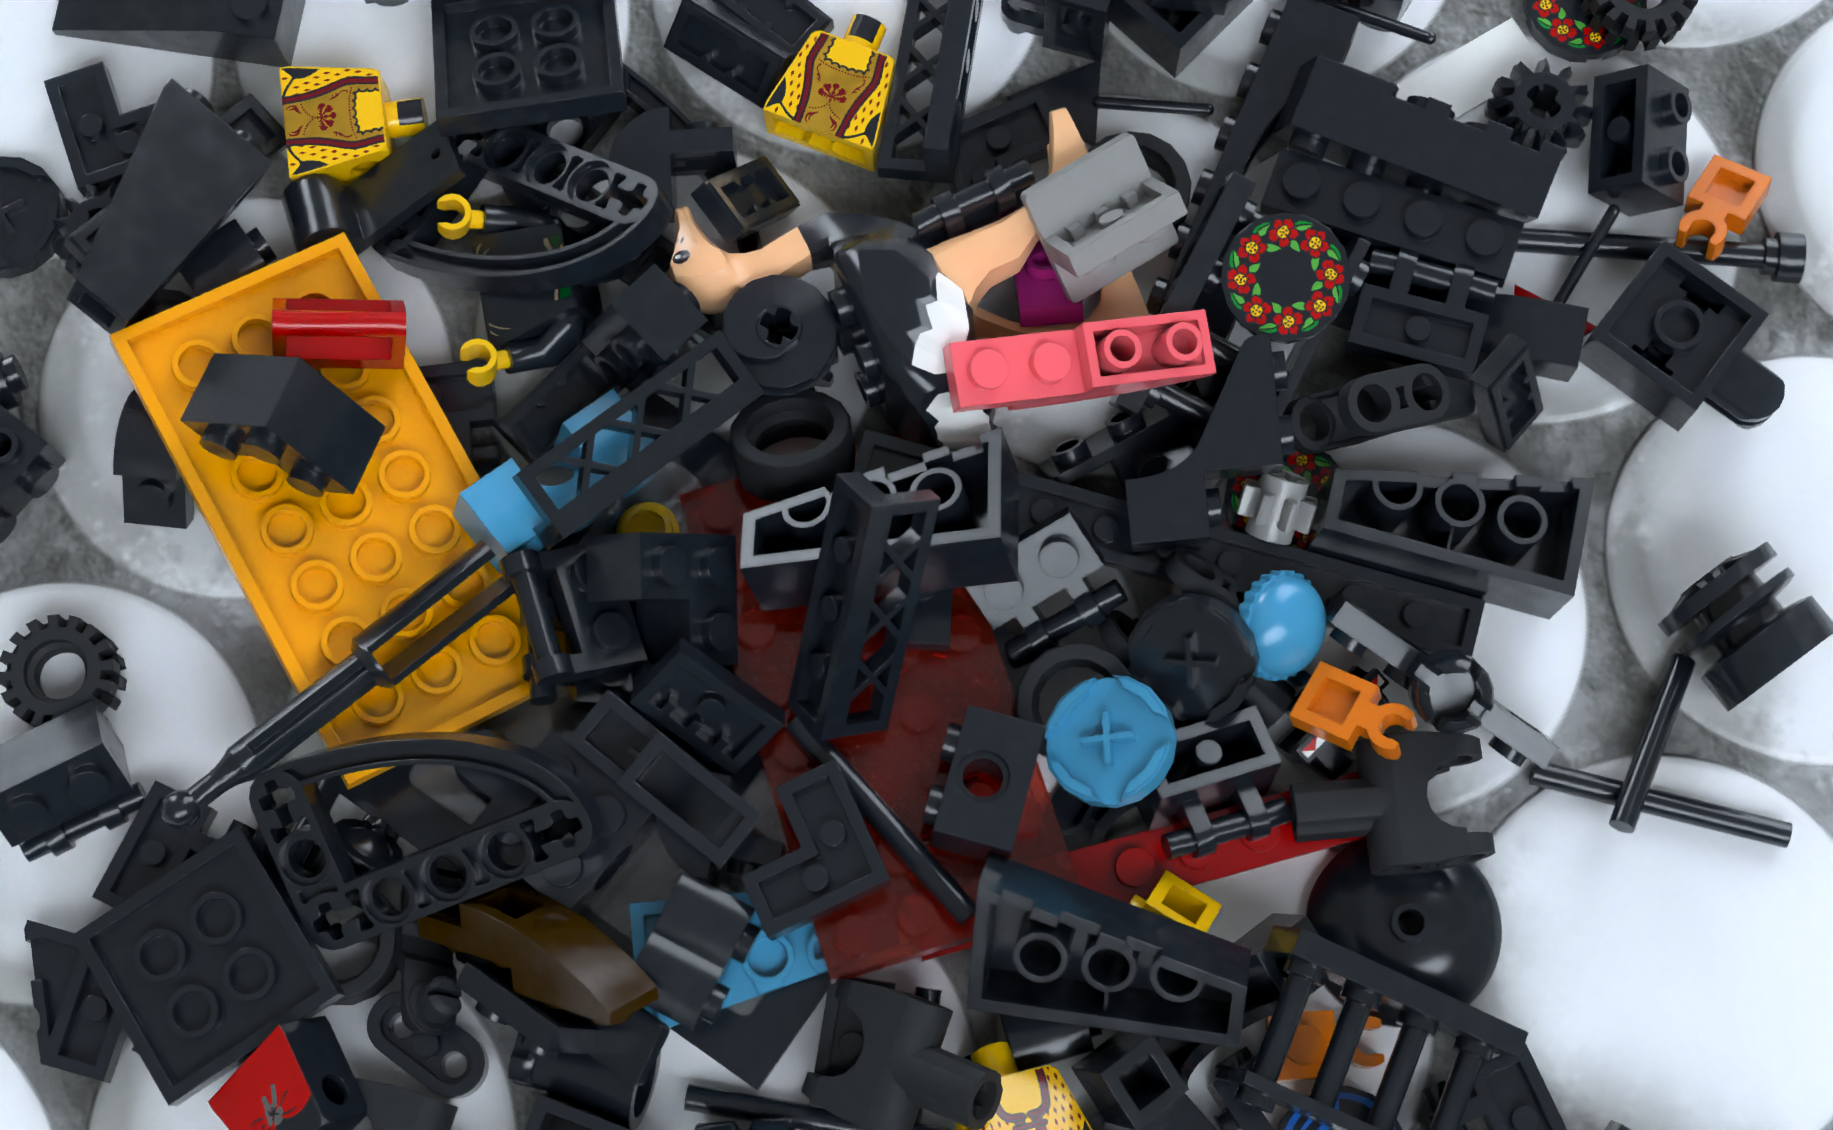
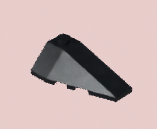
(221, 29)

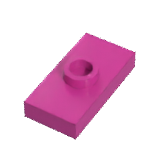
(1041, 295)

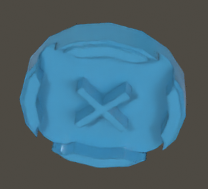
(1110, 741)

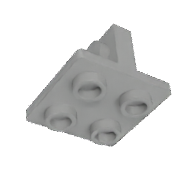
(1102, 216)

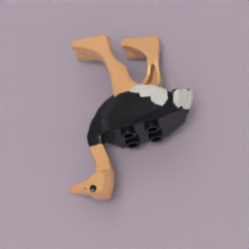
(901, 296)

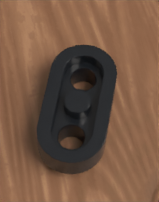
(426, 1055)

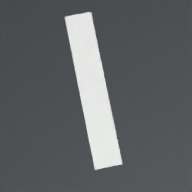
(1457, 79)

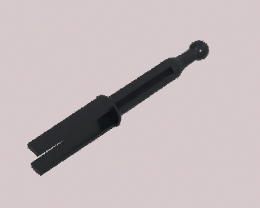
(343, 684)

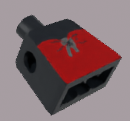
(293, 1083)

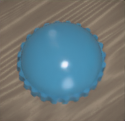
(1285, 621)

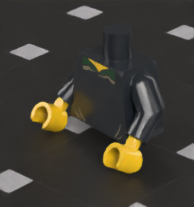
(523, 328)

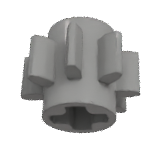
(1277, 506)

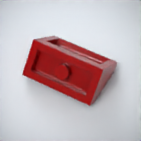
(340, 332)

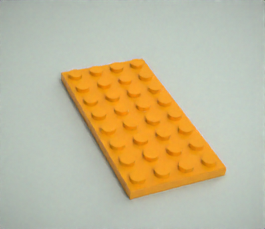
(336, 560)

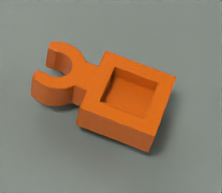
(1722, 201)
(1346, 707)
(1312, 1042)

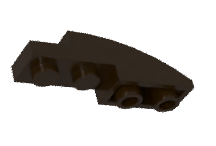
(549, 950)

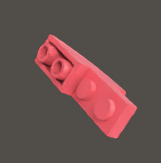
(1079, 362)

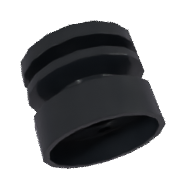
(1746, 625)

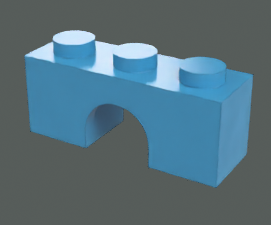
(501, 513)

